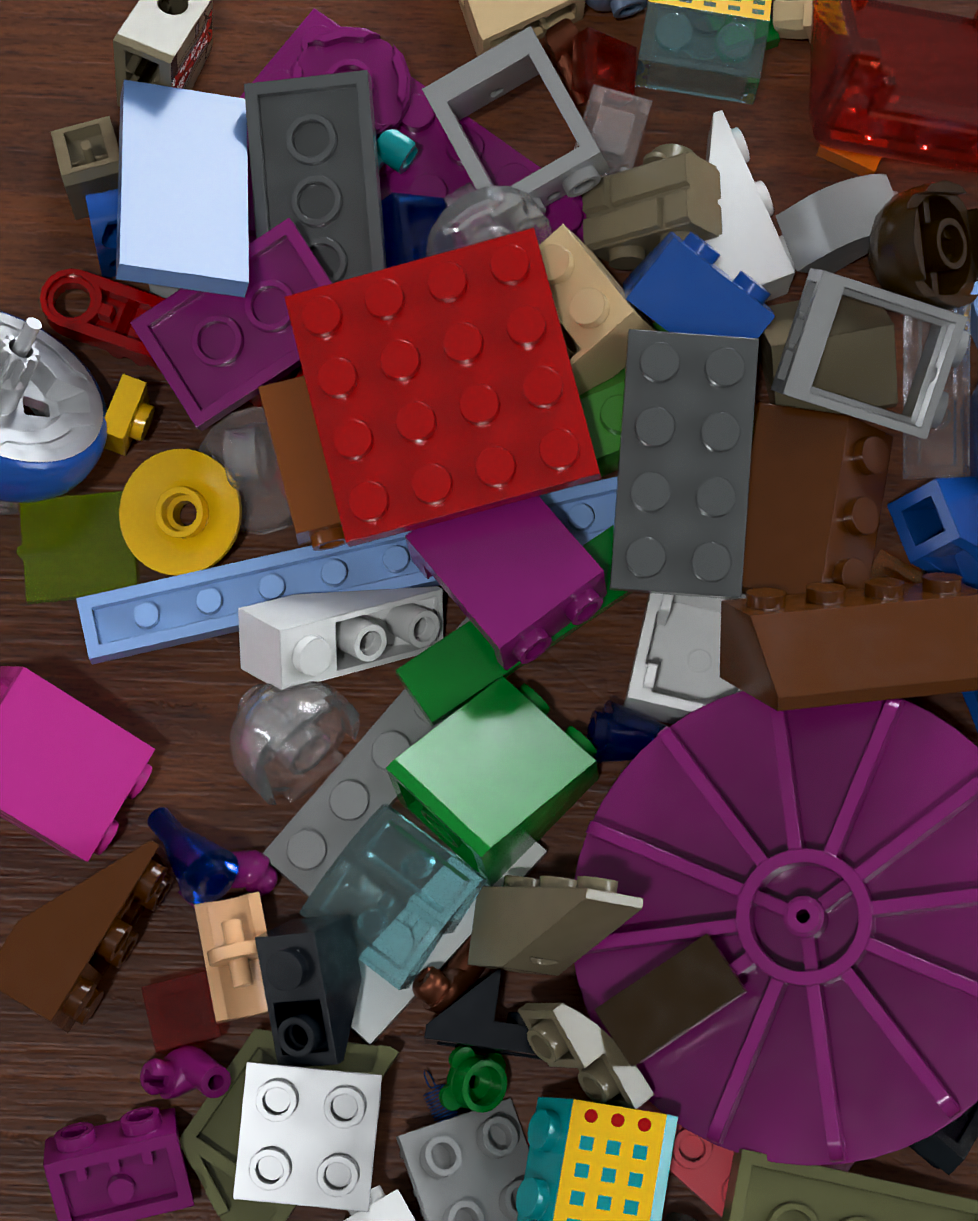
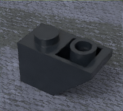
(310, 988)

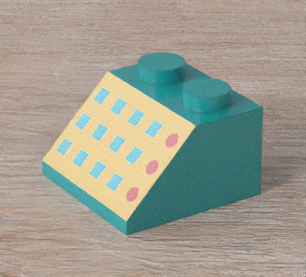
(595, 1163)

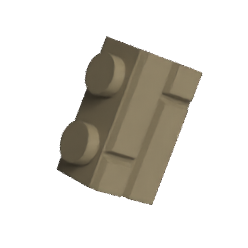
(641, 205)

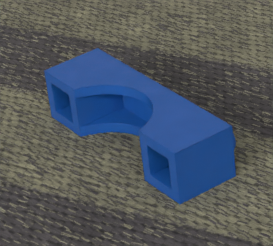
(941, 535)

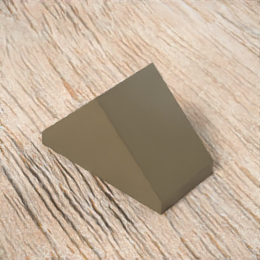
(87, 160)

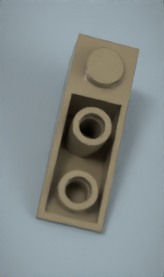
(545, 922)

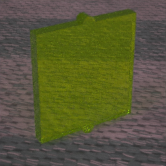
(74, 548)

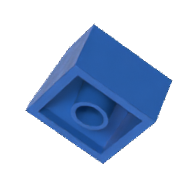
(692, 295)

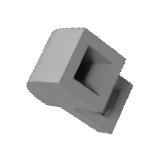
(834, 223)

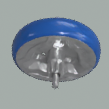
(67, 436)

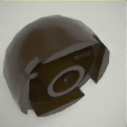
(927, 245)

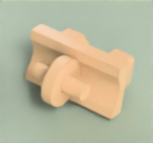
(231, 955)

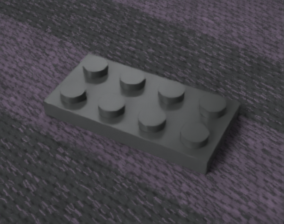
(319, 167)
(684, 464)

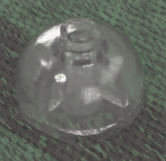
(290, 737)

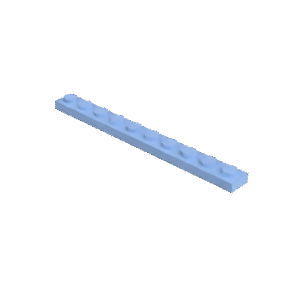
(208, 600)

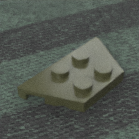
(214, 1131)

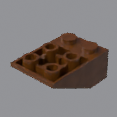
(69, 943)

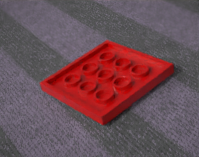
(442, 387)

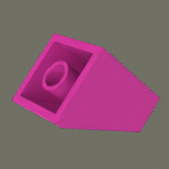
(64, 765)

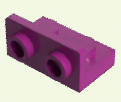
(118, 1168)

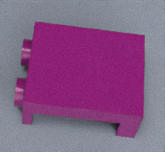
(512, 575)

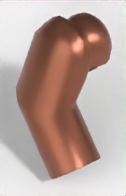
(445, 987)

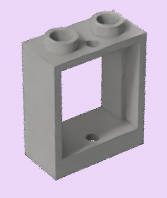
(490, 78)
(810, 331)

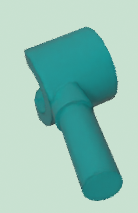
(395, 150)

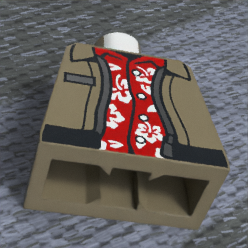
(164, 43)

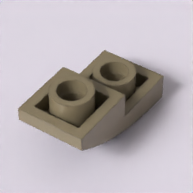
(574, 1041)

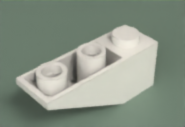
(748, 234)
(337, 632)

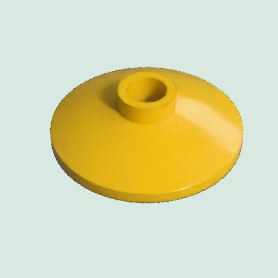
(153, 506)

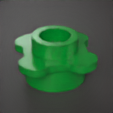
(488, 1086)

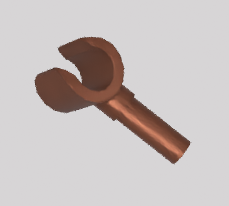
(559, 47)

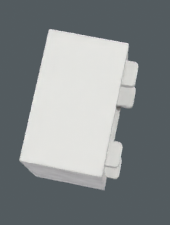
(677, 658)

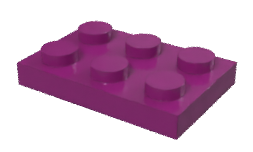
(226, 345)

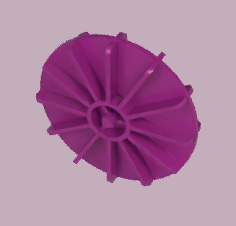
(842, 893)

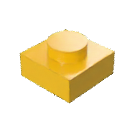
(128, 415)

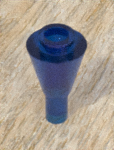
(620, 732)
(199, 865)

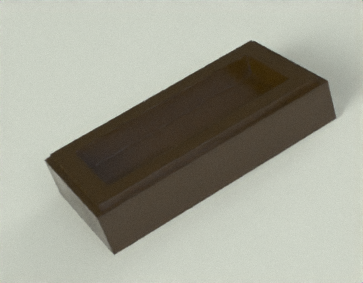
(670, 1000)

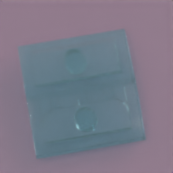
(399, 894)

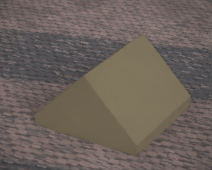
(855, 360)

